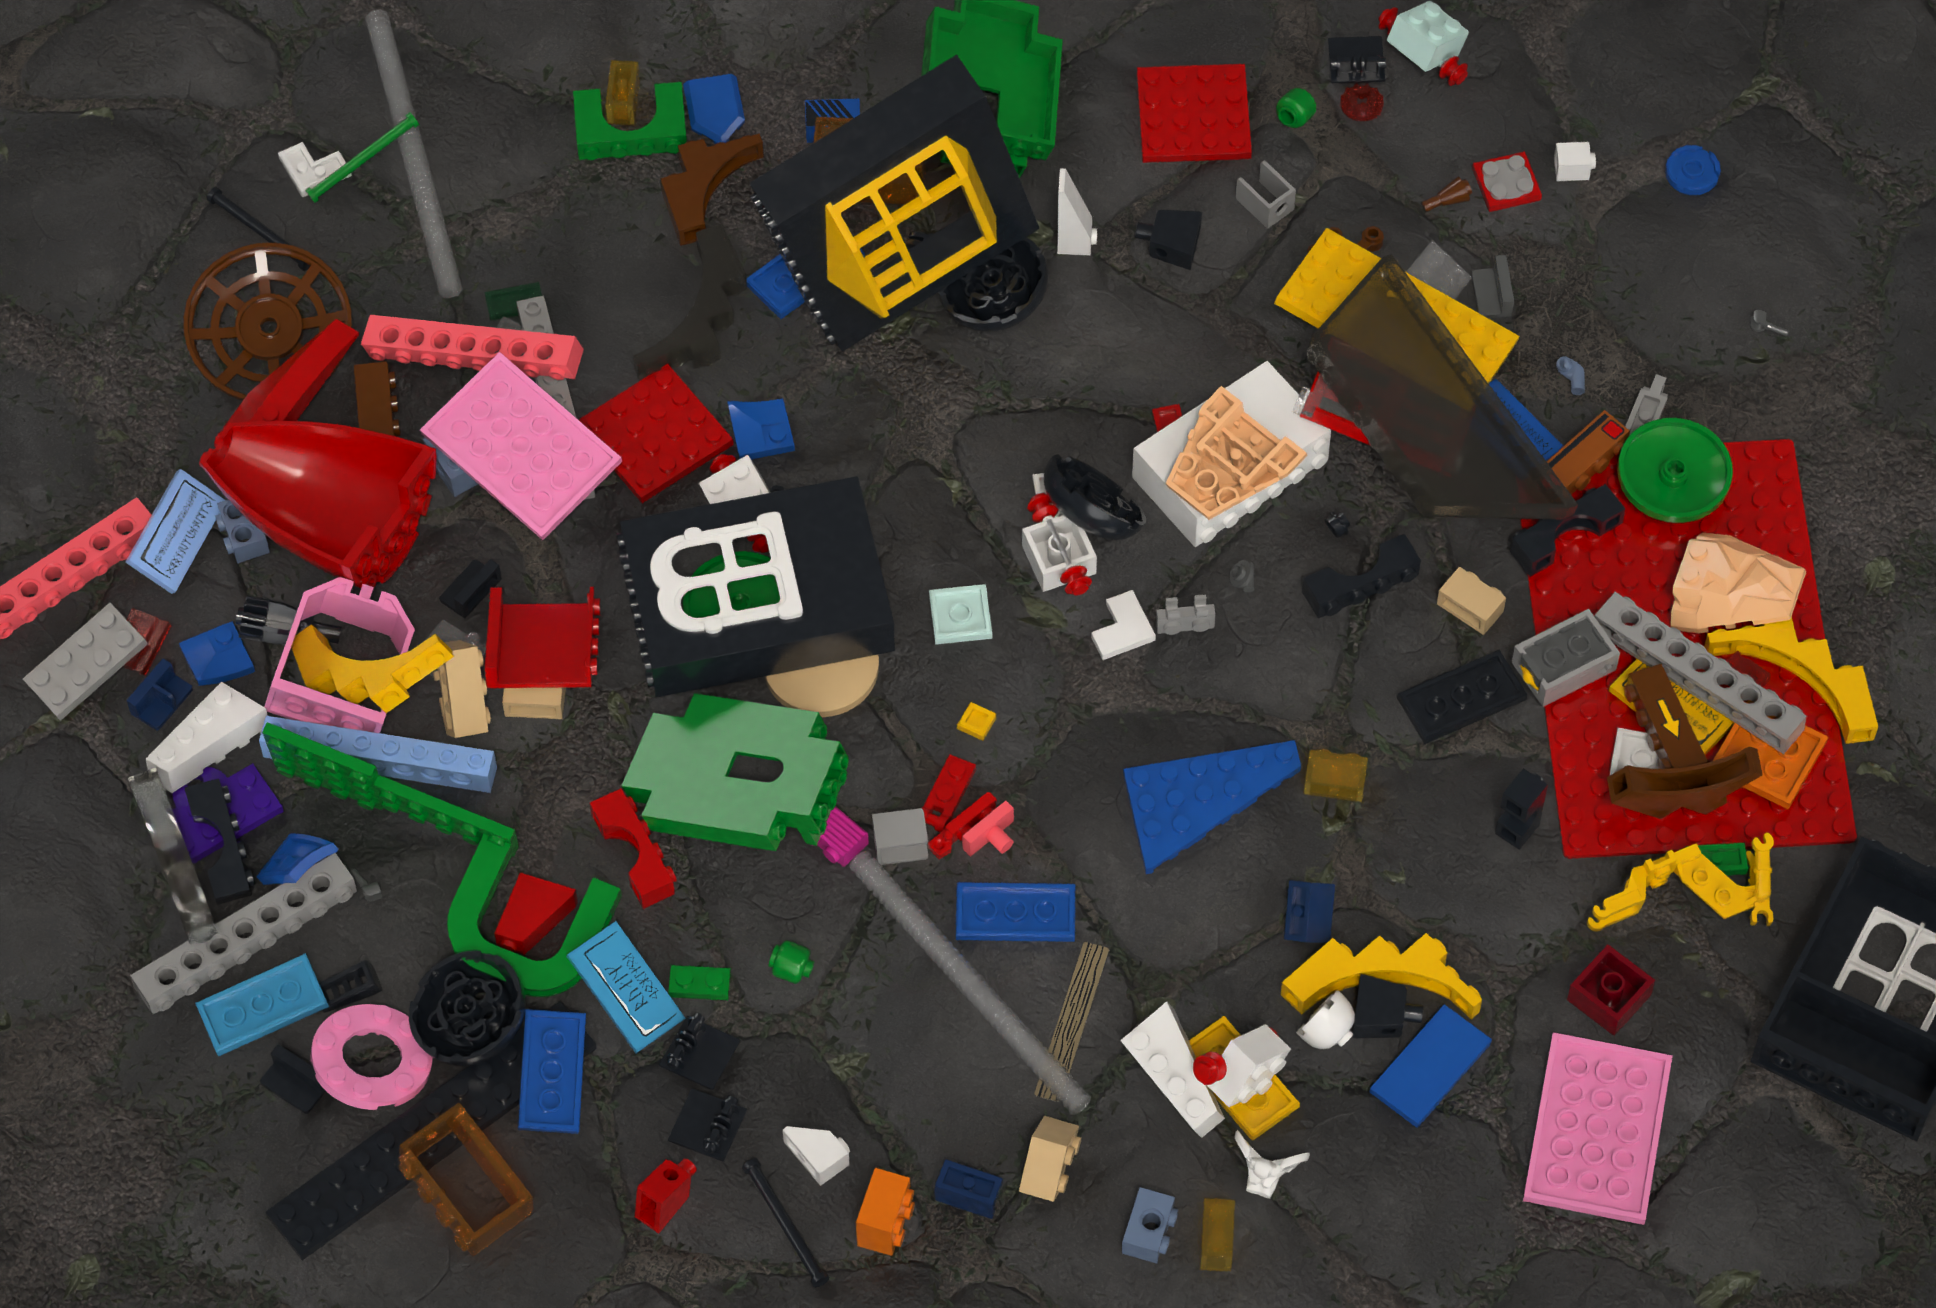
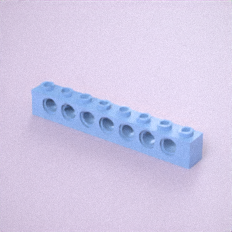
(401, 756)

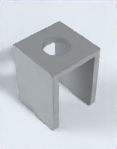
(1258, 205)
(900, 836)

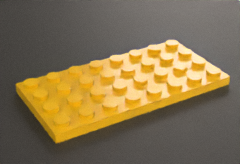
(1339, 265)

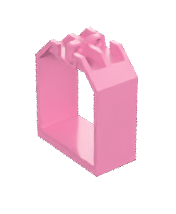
(335, 600)

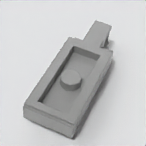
(1648, 404)

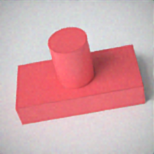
(990, 830)

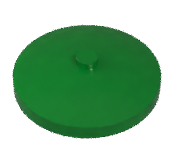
(1675, 470)
(743, 593)

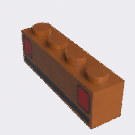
(1589, 452)

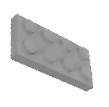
(85, 661)

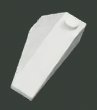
(1074, 220)

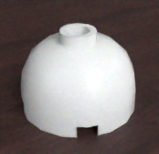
(1329, 1023)

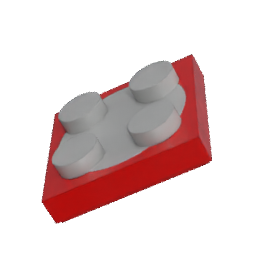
(1507, 181)

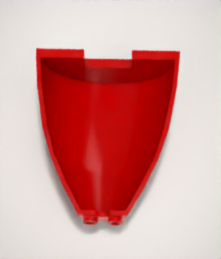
(327, 491)

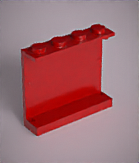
(541, 643)

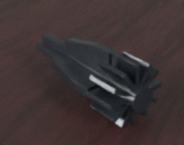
(272, 621)

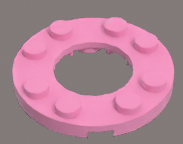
(364, 1091)

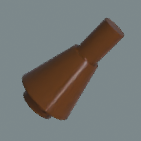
(1455, 192)

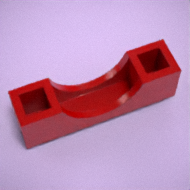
(617, 820)

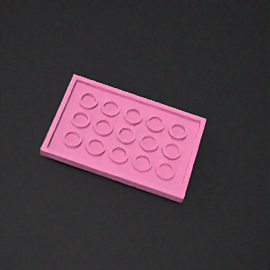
(521, 445)
(1598, 1128)

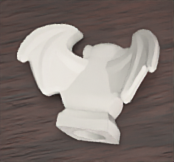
(1264, 1173)

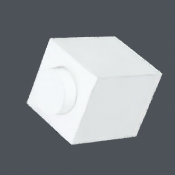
(1573, 161)

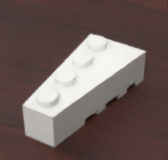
(206, 735)
(1168, 1059)

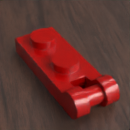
(948, 791)

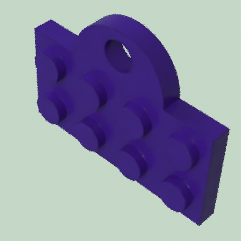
(251, 803)

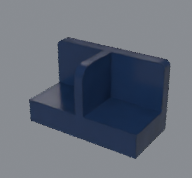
(158, 695)
(1309, 911)
(968, 1189)

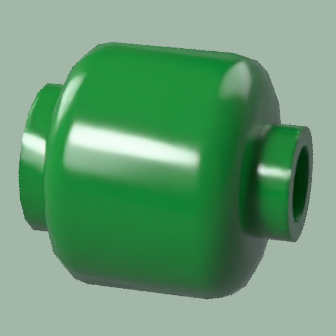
(1296, 108)
(791, 962)

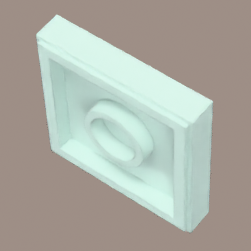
(960, 614)

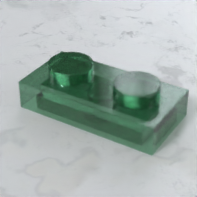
(503, 301)

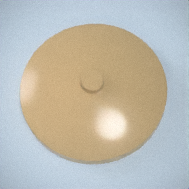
(828, 687)

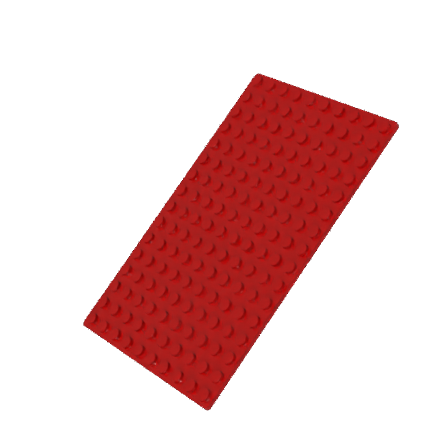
(1642, 564)

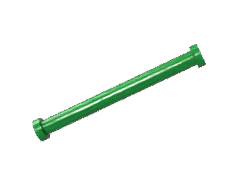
(362, 157)

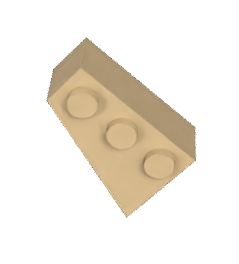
(463, 691)

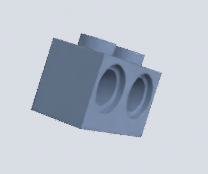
(238, 530)

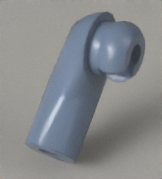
(1574, 373)

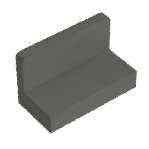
(1494, 289)

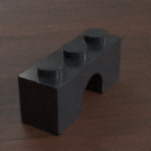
(1523, 808)

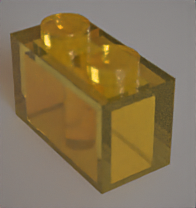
(622, 92)
(1335, 775)
(1217, 1234)

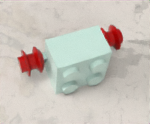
(1428, 39)

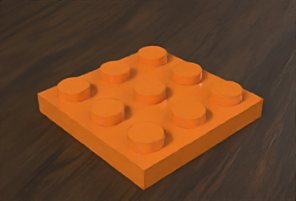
(1781, 772)

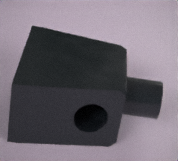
(1172, 236)
(1382, 1009)

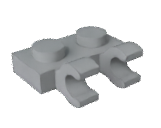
(1175, 619)

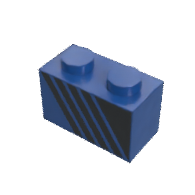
(828, 108)

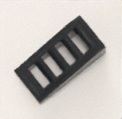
(362, 990)

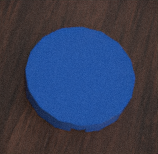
(1692, 170)

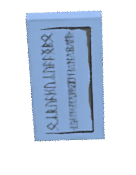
(175, 531)

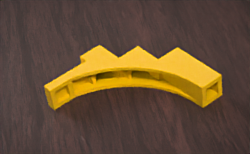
(355, 680)
(1841, 688)
(1419, 966)

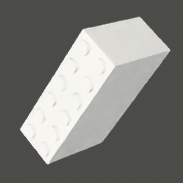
(1270, 403)

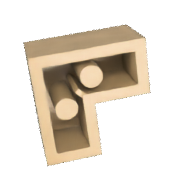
(1049, 1152)

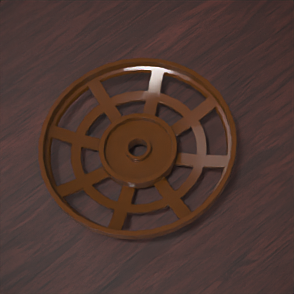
(258, 311)

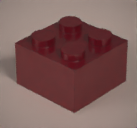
(1610, 990)

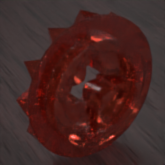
(1362, 111)

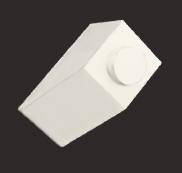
(817, 1151)

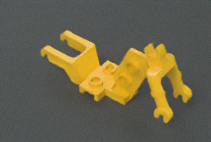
(1699, 876)

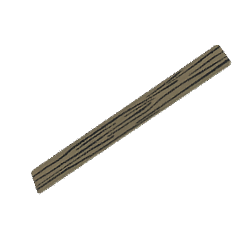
(1075, 1009)

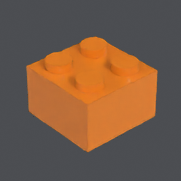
(884, 1212)

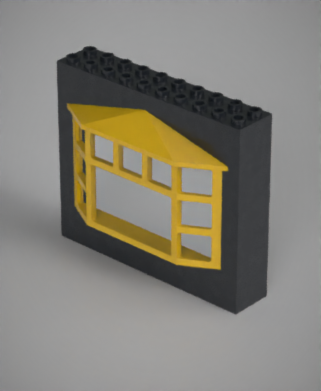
(810, 190)

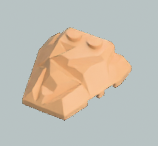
(1229, 457)
(1731, 584)

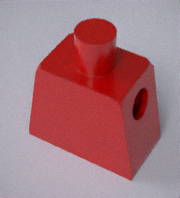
(663, 1193)

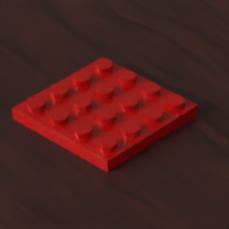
(1193, 113)
(657, 432)

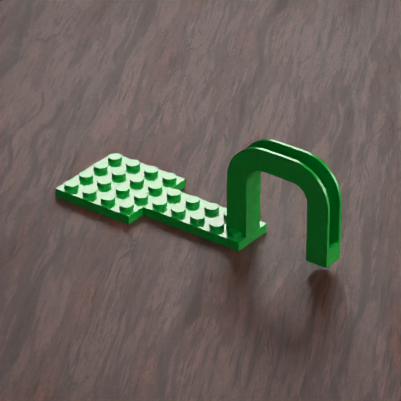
(497, 843)

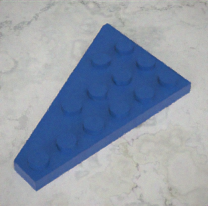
(1188, 797)

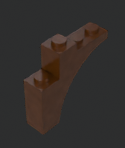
(703, 171)
(1692, 787)

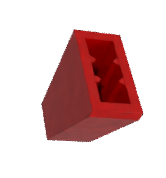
(533, 912)

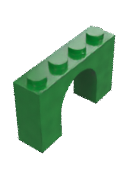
(601, 140)

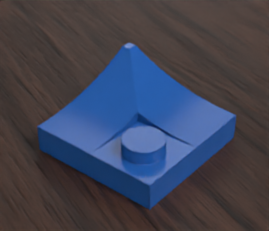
(761, 428)
(217, 655)
(294, 858)

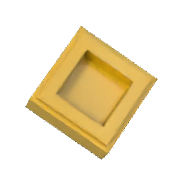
(976, 721)

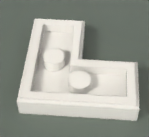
(306, 171)
(1129, 630)

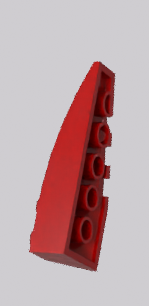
(297, 381)

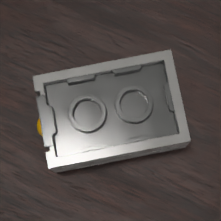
(1565, 657)

